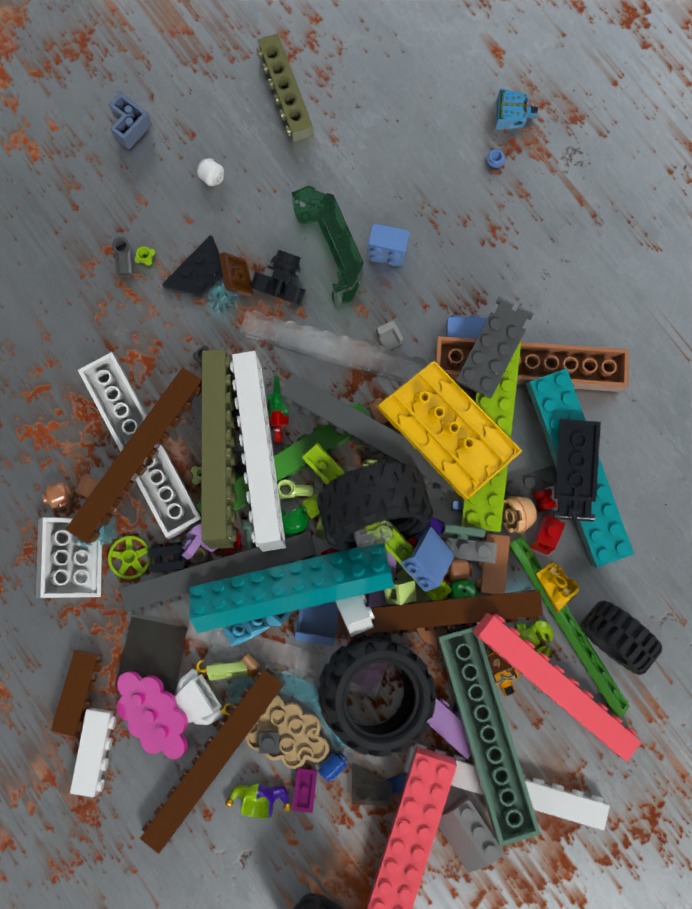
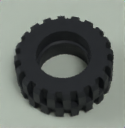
(621, 637)

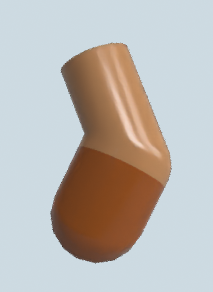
(252, 665)

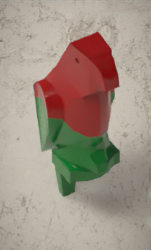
(277, 412)

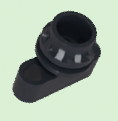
(285, 267)

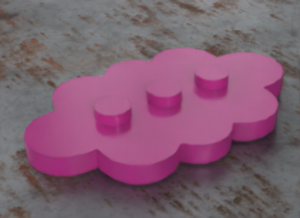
(152, 714)

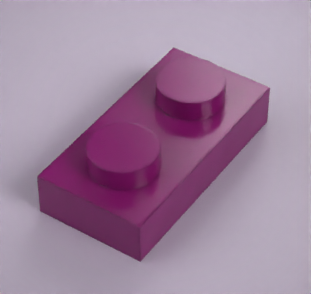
(304, 790)

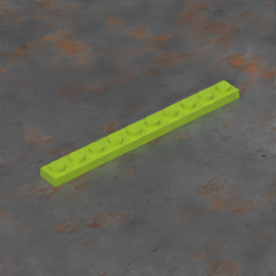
(398, 546)

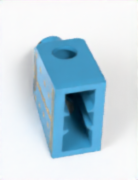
(513, 110)

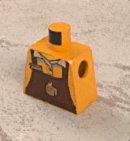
(502, 673)

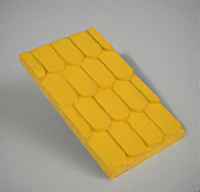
(449, 430)

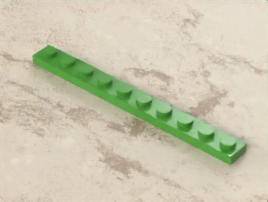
(573, 633)

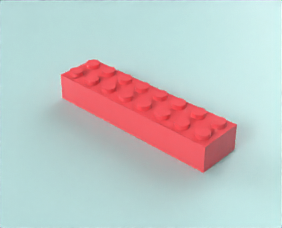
(412, 830)

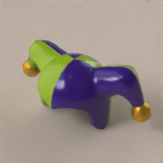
(259, 799)

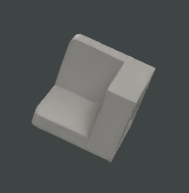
(389, 335)

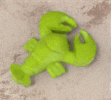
(541, 628)

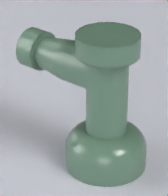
(248, 526)

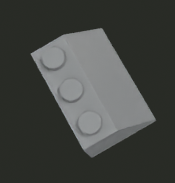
(469, 835)

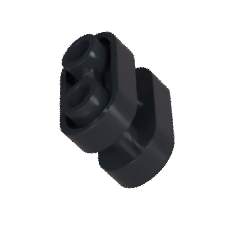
(158, 551)

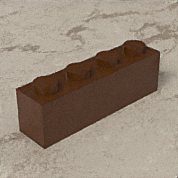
(77, 692)

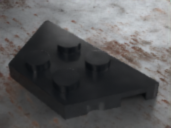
(198, 271)

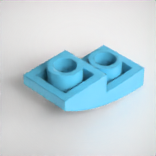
(244, 631)

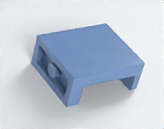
(428, 560)
(318, 624)

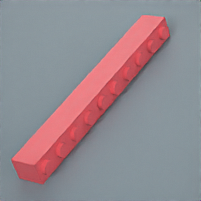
(556, 686)

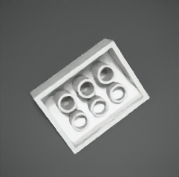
(65, 567)

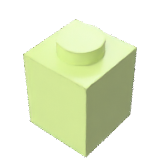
(401, 593)

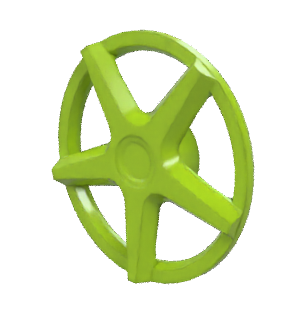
(129, 557)

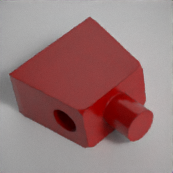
(547, 534)

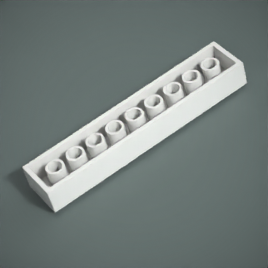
(123, 416)
(258, 454)

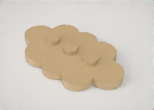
(298, 734)

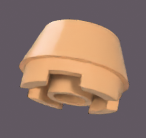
(518, 514)

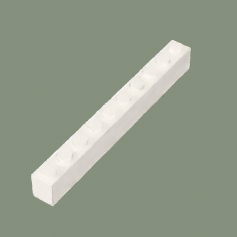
(544, 798)

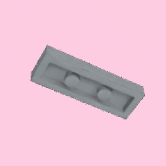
(472, 550)

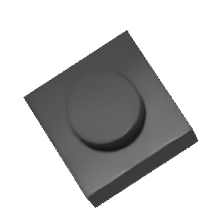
(269, 742)

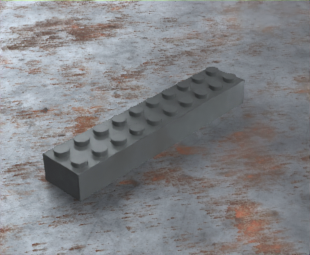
(358, 427)

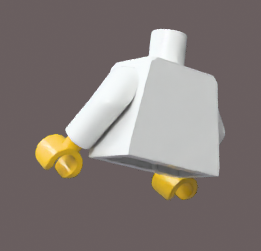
(197, 698)

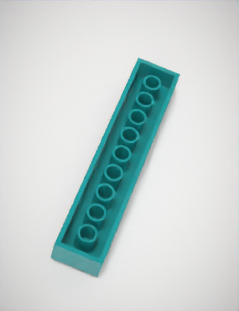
(606, 536)
(290, 587)

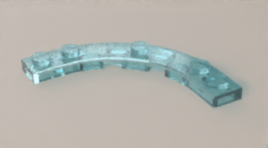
(294, 687)

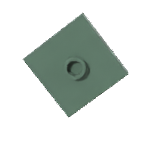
(463, 532)

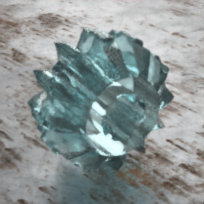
(227, 302)

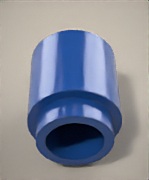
(333, 766)

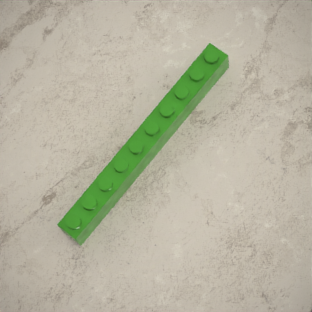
(290, 459)

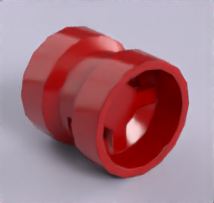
(544, 500)

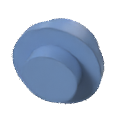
(495, 158)

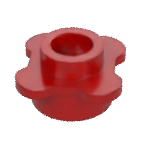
(237, 546)

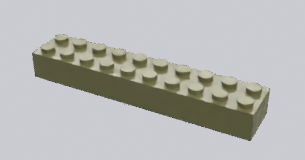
(217, 451)

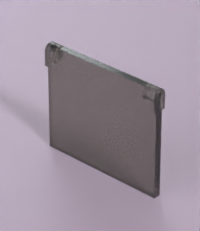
(154, 650)

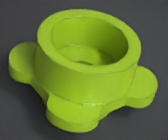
(142, 250)

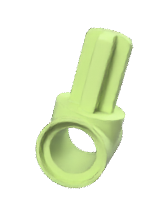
(294, 490)

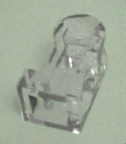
(374, 534)

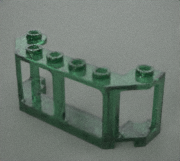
(326, 211)

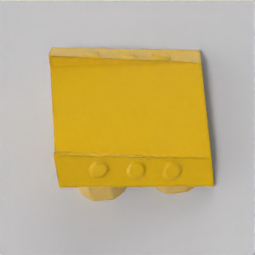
(557, 586)

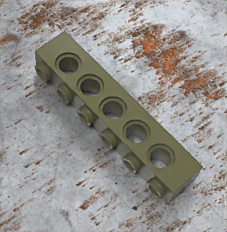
(272, 47)

